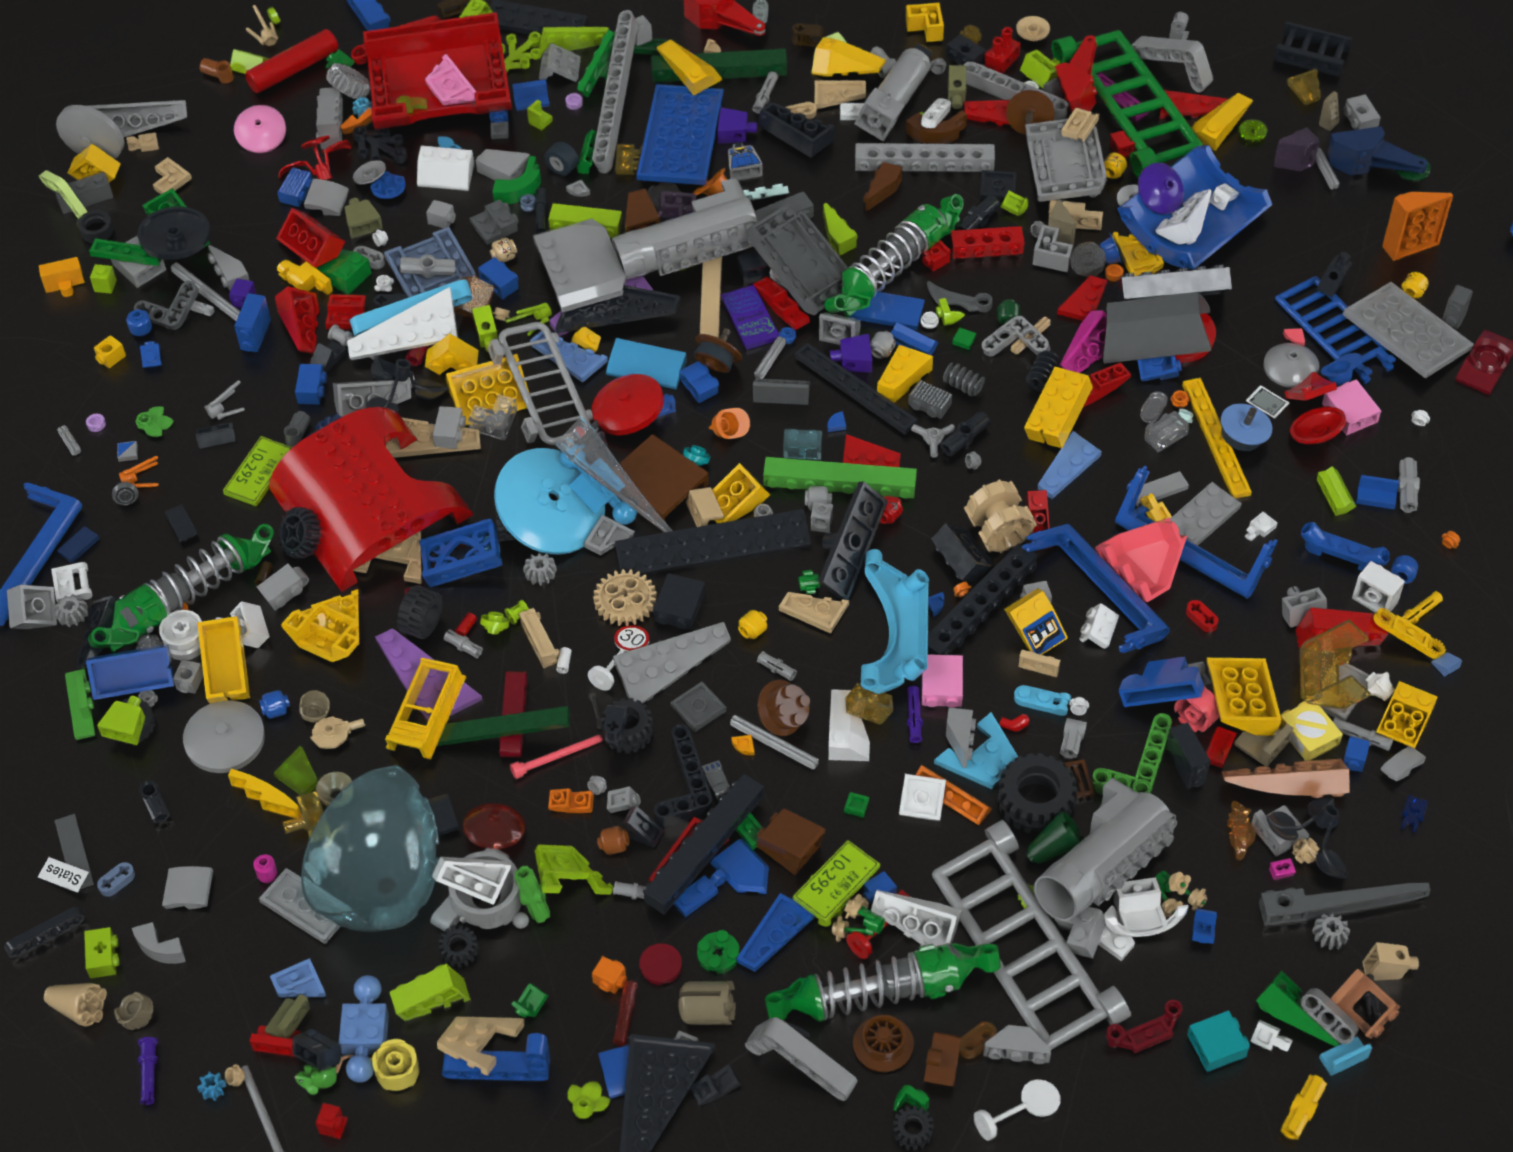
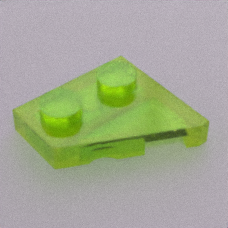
(297, 773)

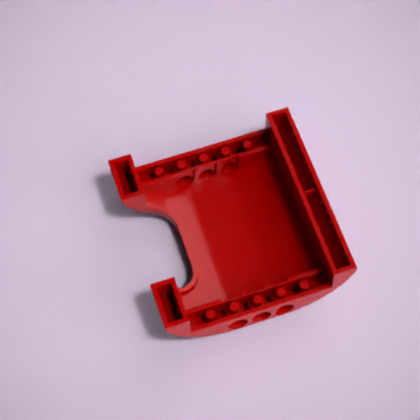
(407, 54)
(360, 490)

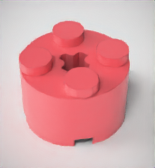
(1199, 711)

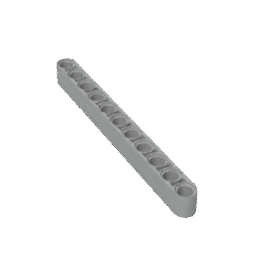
(615, 91)

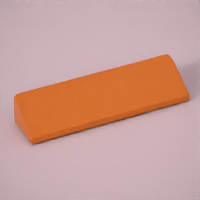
(959, 799)

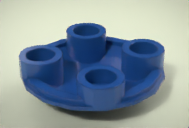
(388, 186)

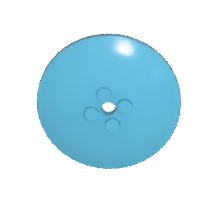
(530, 514)

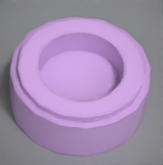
(574, 101)
(95, 422)

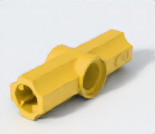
(1303, 1107)

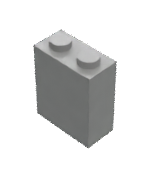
(136, 272)

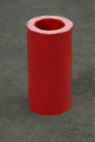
(466, 624)

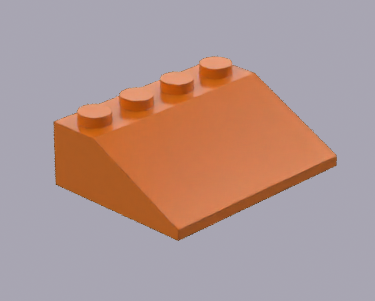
(1416, 222)

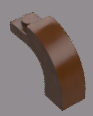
(943, 133)

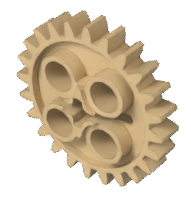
(624, 597)

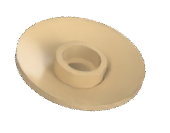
(1033, 28)

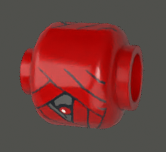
(892, 510)

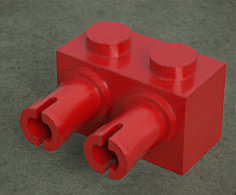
(1003, 52)

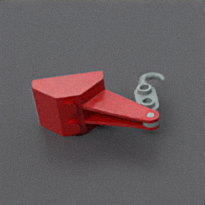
(715, 13)

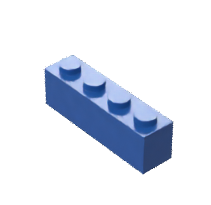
(370, 14)

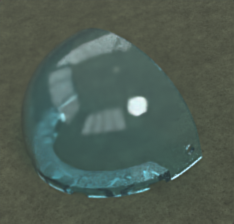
(372, 854)

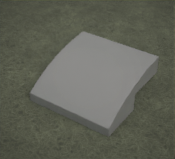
(326, 197)
(187, 887)

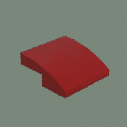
(343, 308)

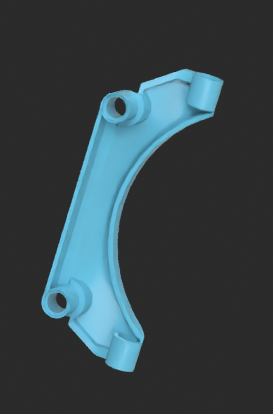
(907, 616)

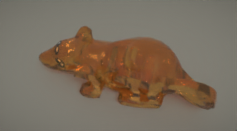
(1243, 832)

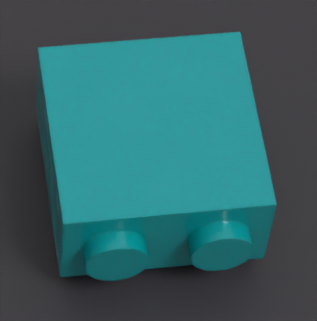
(1218, 1041)

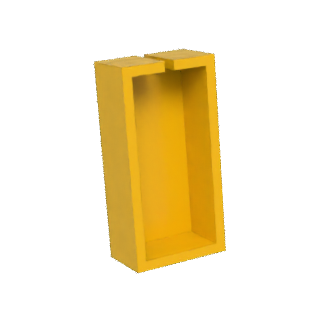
(1058, 407)
(223, 659)

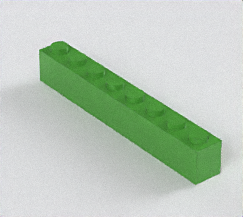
(838, 476)

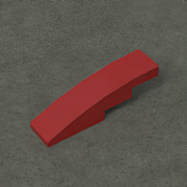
(780, 303)

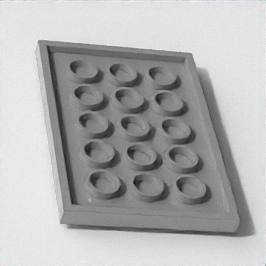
(1408, 329)

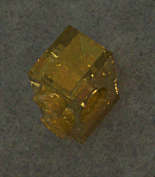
(868, 704)

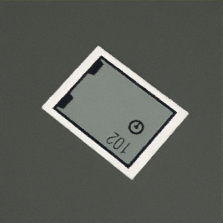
(1267, 401)

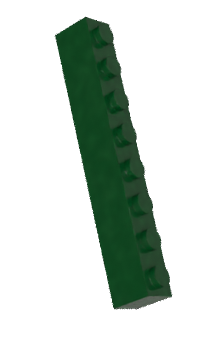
(729, 64)

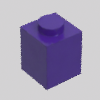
(240, 290)

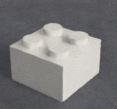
(1378, 588)

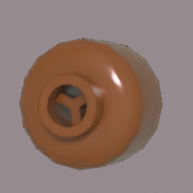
(613, 840)

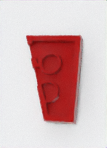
(987, 111)
(1084, 299)
(866, 453)

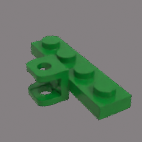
(599, 65)

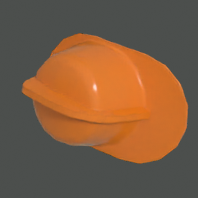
(713, 185)
(730, 423)

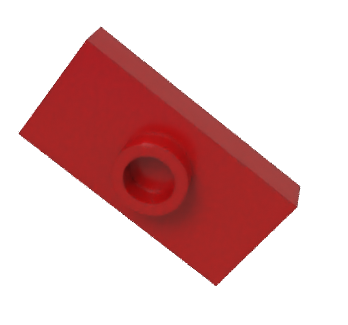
(1220, 746)

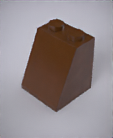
(640, 211)
(790, 839)

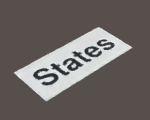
(63, 874)

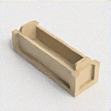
(538, 638)

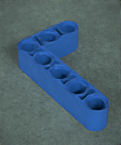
(523, 1066)

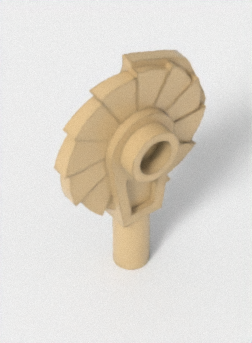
(333, 731)

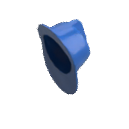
(1111, 251)
(1342, 368)

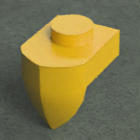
(586, 339)

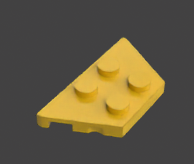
(1136, 256)

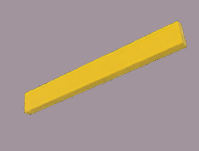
(1212, 430)

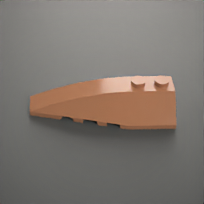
(1303, 778)

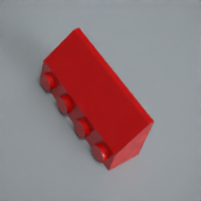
(309, 238)

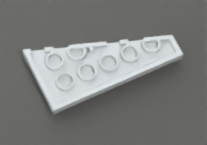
(410, 329)

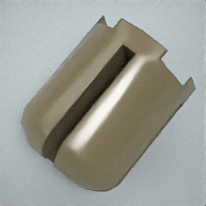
(707, 1003)

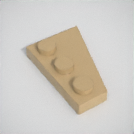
(836, 92)
(814, 611)

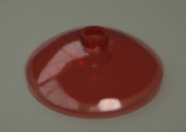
(494, 825)

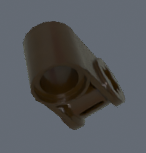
(809, 35)

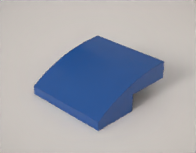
(614, 1070)

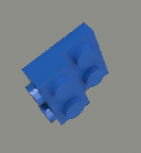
(1159, 367)

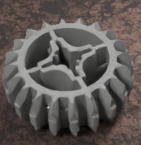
(348, 81)

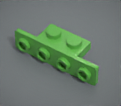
(80, 704)

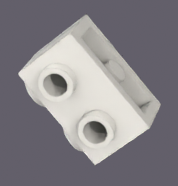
(252, 623)

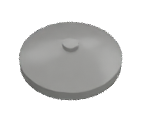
(83, 126)
(224, 736)

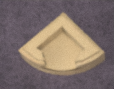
(711, 47)

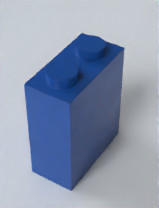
(252, 322)

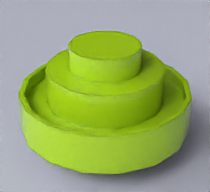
(494, 622)

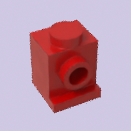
(1121, 144)
(936, 256)
(331, 1121)

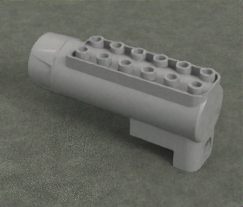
(709, 232)
(1121, 840)

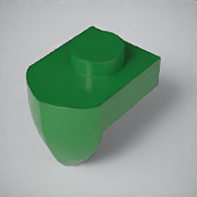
(911, 1097)

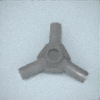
(933, 436)

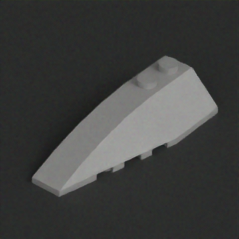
(139, 117)

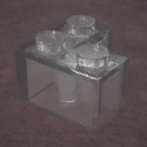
(495, 421)

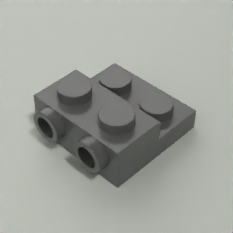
(495, 222)

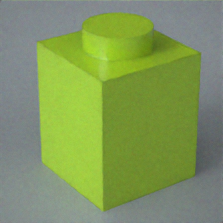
(103, 278)

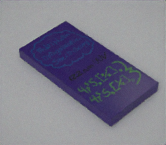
(749, 317)

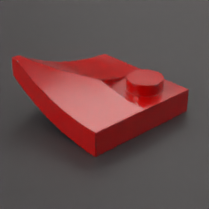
(1310, 387)

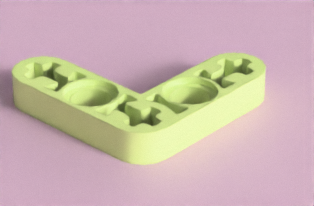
(59, 185)

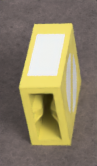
(1313, 730)

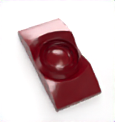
(1486, 362)

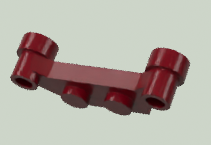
(1147, 1033)

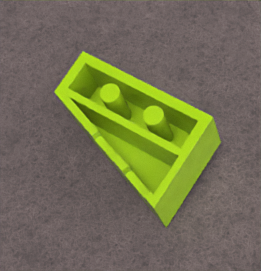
(429, 991)

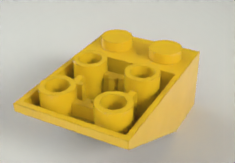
(1407, 714)

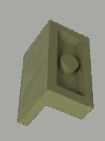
(288, 1017)

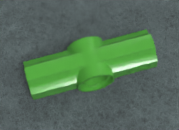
(532, 894)

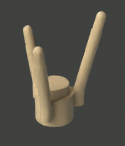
(268, 36)

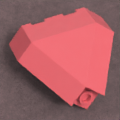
(1145, 557)

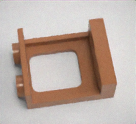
(1353, 990)

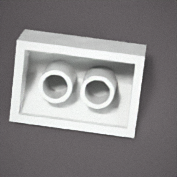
(445, 168)

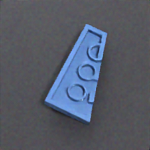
(578, 361)

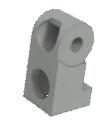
(1178, 26)

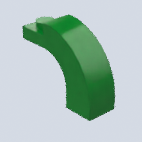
(512, 190)

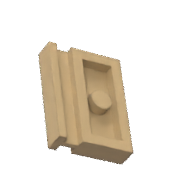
(1079, 124)

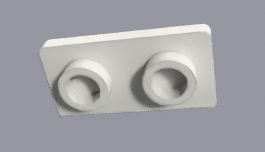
(1099, 625)

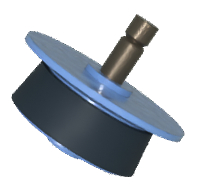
(1245, 427)

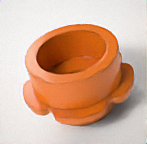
(1180, 399)
(1450, 540)
(962, 589)

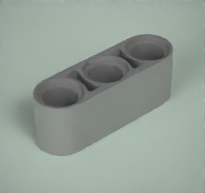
(1333, 1027)

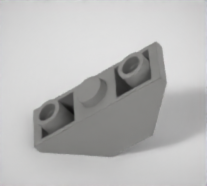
(1018, 1044)

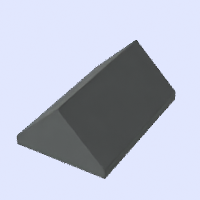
(781, 391)

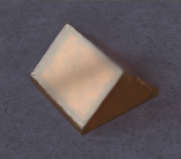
(481, 295)

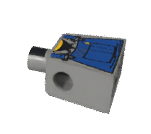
(744, 162)

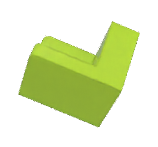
(537, 116)

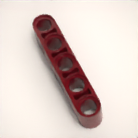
(513, 703)

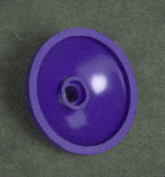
(1154, 189)

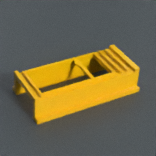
(428, 736)

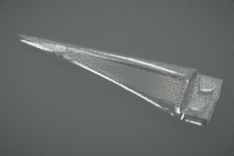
(591, 454)

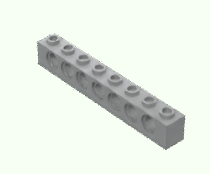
(926, 157)

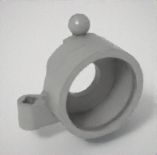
(461, 907)

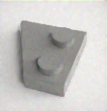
(605, 534)

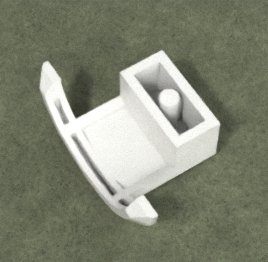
(1141, 910)

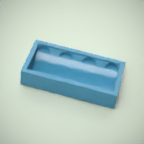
(639, 358)

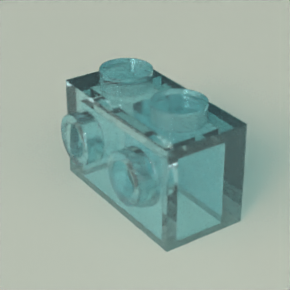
(802, 444)

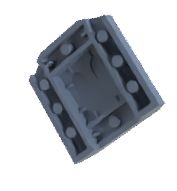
(441, 246)

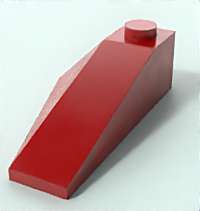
(299, 313)

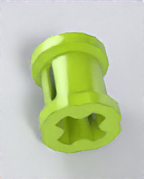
(513, 613)

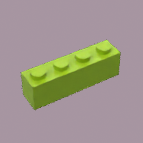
(565, 215)

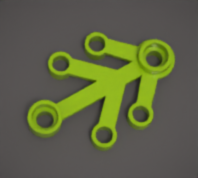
(533, 40)

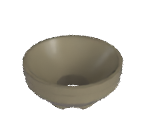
(329, 783)

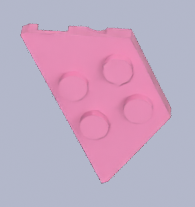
(449, 84)

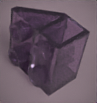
(1297, 150)

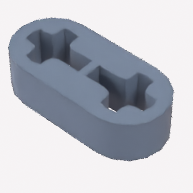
(116, 879)

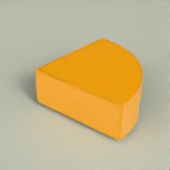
(743, 744)

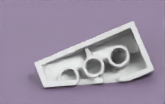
(1186, 221)
(846, 732)
(918, 918)

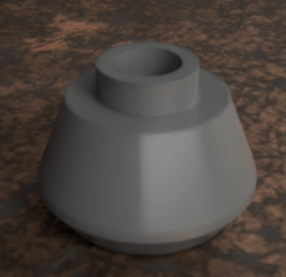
(125, 493)

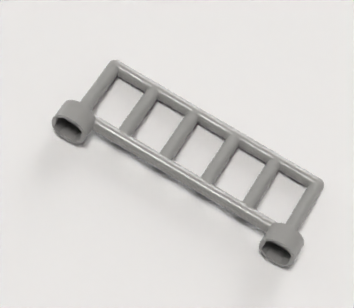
(1001, 843)

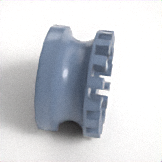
(523, 202)

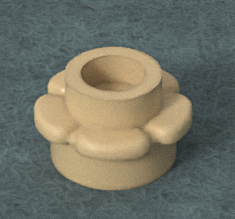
(501, 314)
(234, 1075)

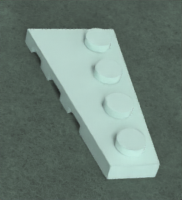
(762, 192)

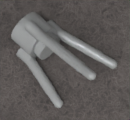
(215, 407)

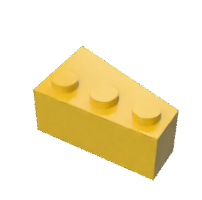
(903, 371)

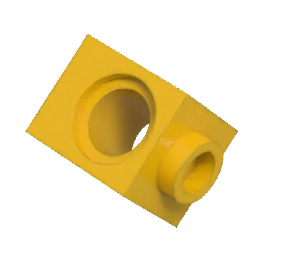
(109, 351)

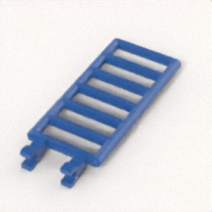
(1361, 370)

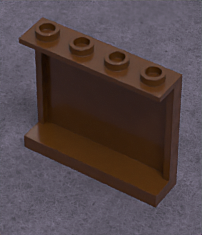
(663, 474)

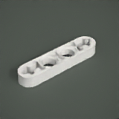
(936, 113)

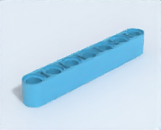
(460, 294)

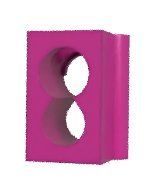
(1277, 873)

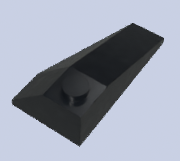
(100, 615)

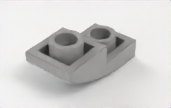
(1402, 763)

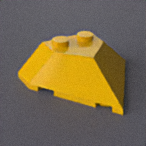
(327, 627)

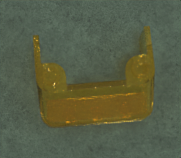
(1320, 667)

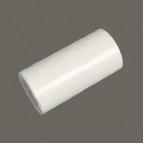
(563, 660)

